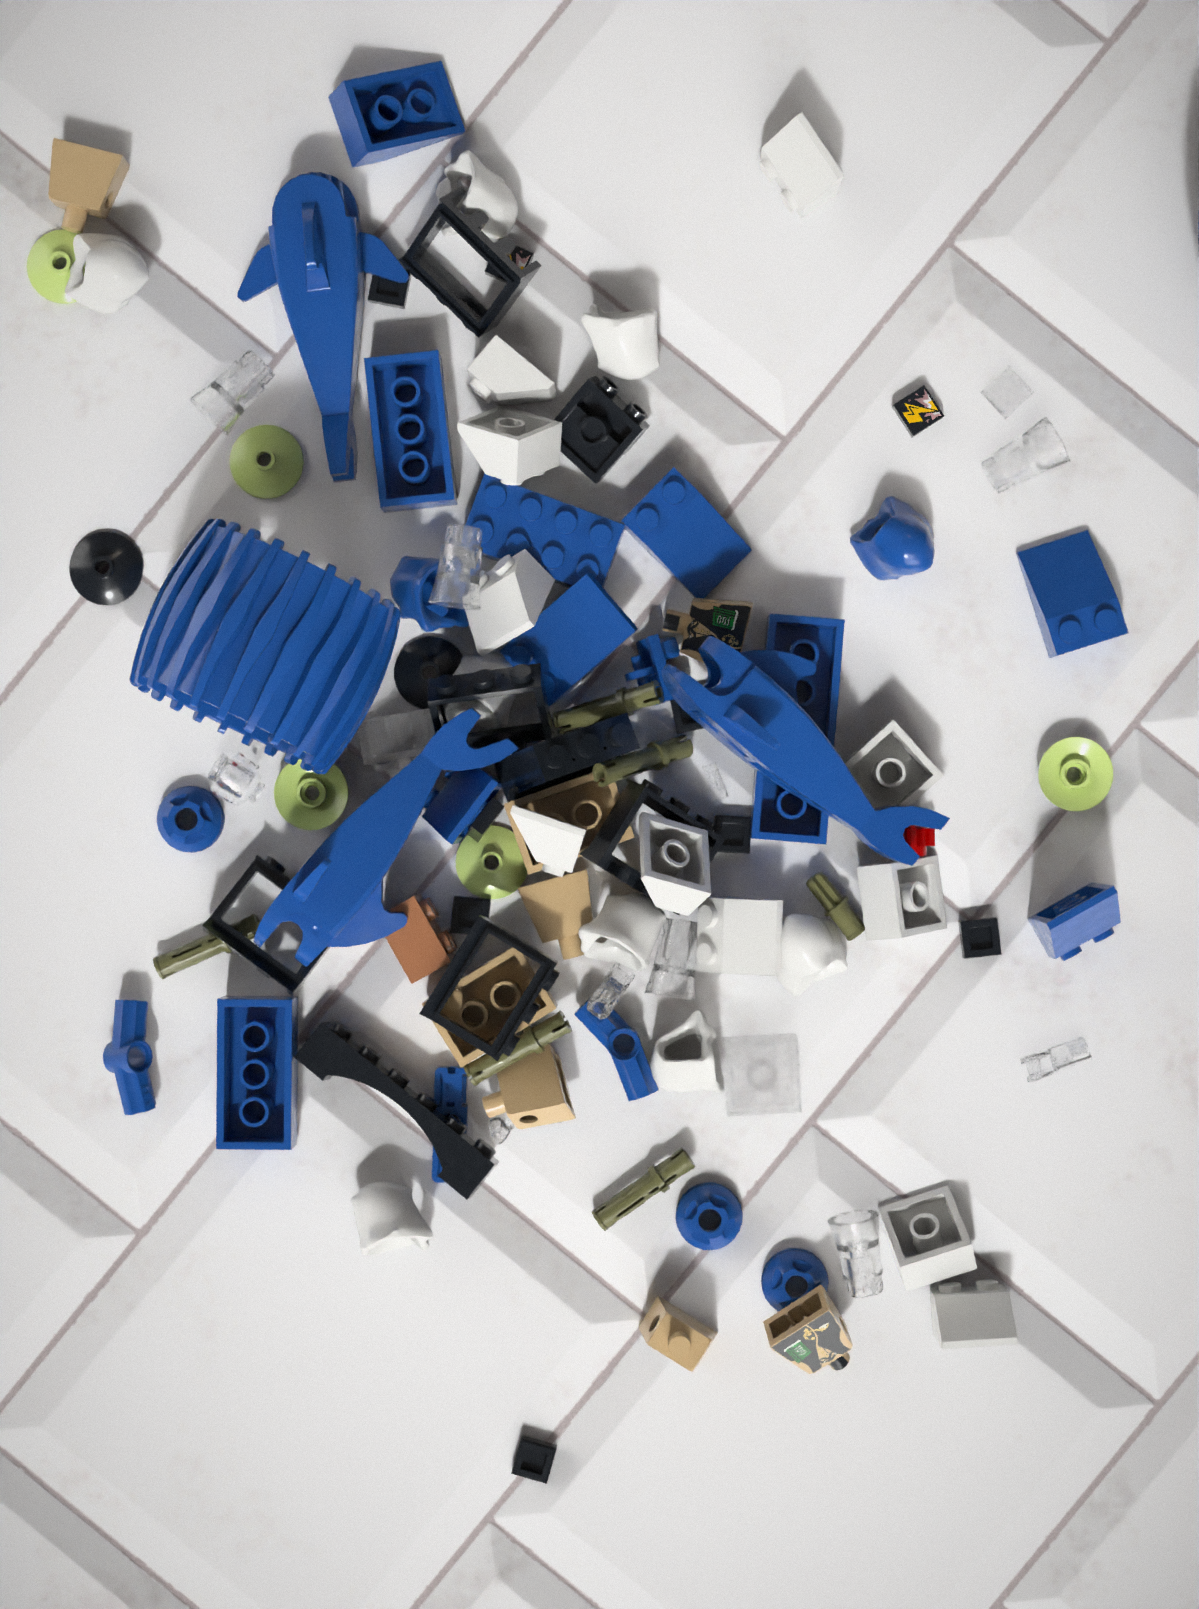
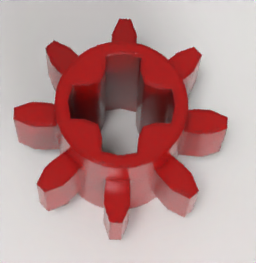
(919, 838)

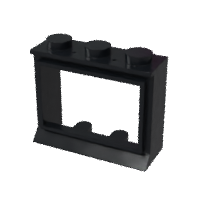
(446, 287)
(489, 684)
(565, 757)
(621, 816)
(241, 945)
(523, 1011)

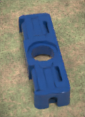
(450, 1094)

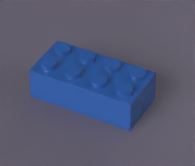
(410, 431)
(555, 533)
(257, 1072)

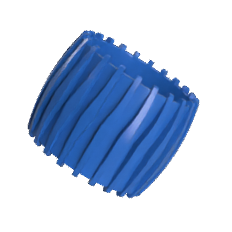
(266, 645)

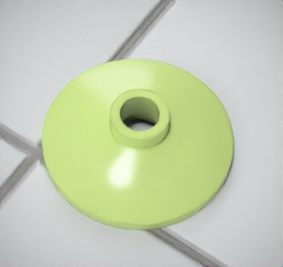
(41, 265)
(279, 475)
(1094, 774)
(306, 813)
(486, 882)

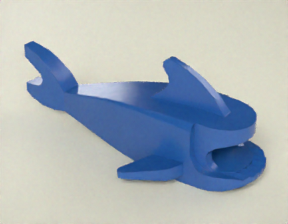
(320, 271)
(757, 715)
(341, 885)

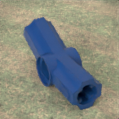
(131, 1056)
(631, 1066)

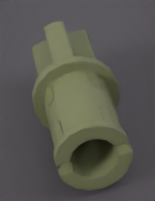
(835, 906)

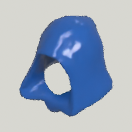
(900, 546)
(411, 590)

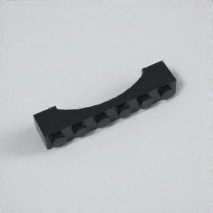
(462, 1159)

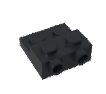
(599, 427)

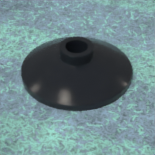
(123, 574)
(413, 660)

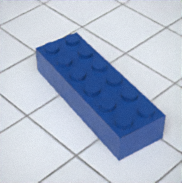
(774, 810)

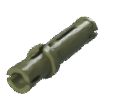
(600, 709)
(654, 756)
(201, 949)
(532, 1040)
(637, 1193)

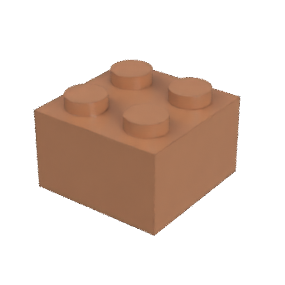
(421, 943)

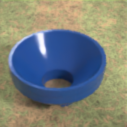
(209, 822)
(709, 1196)
(785, 1265)

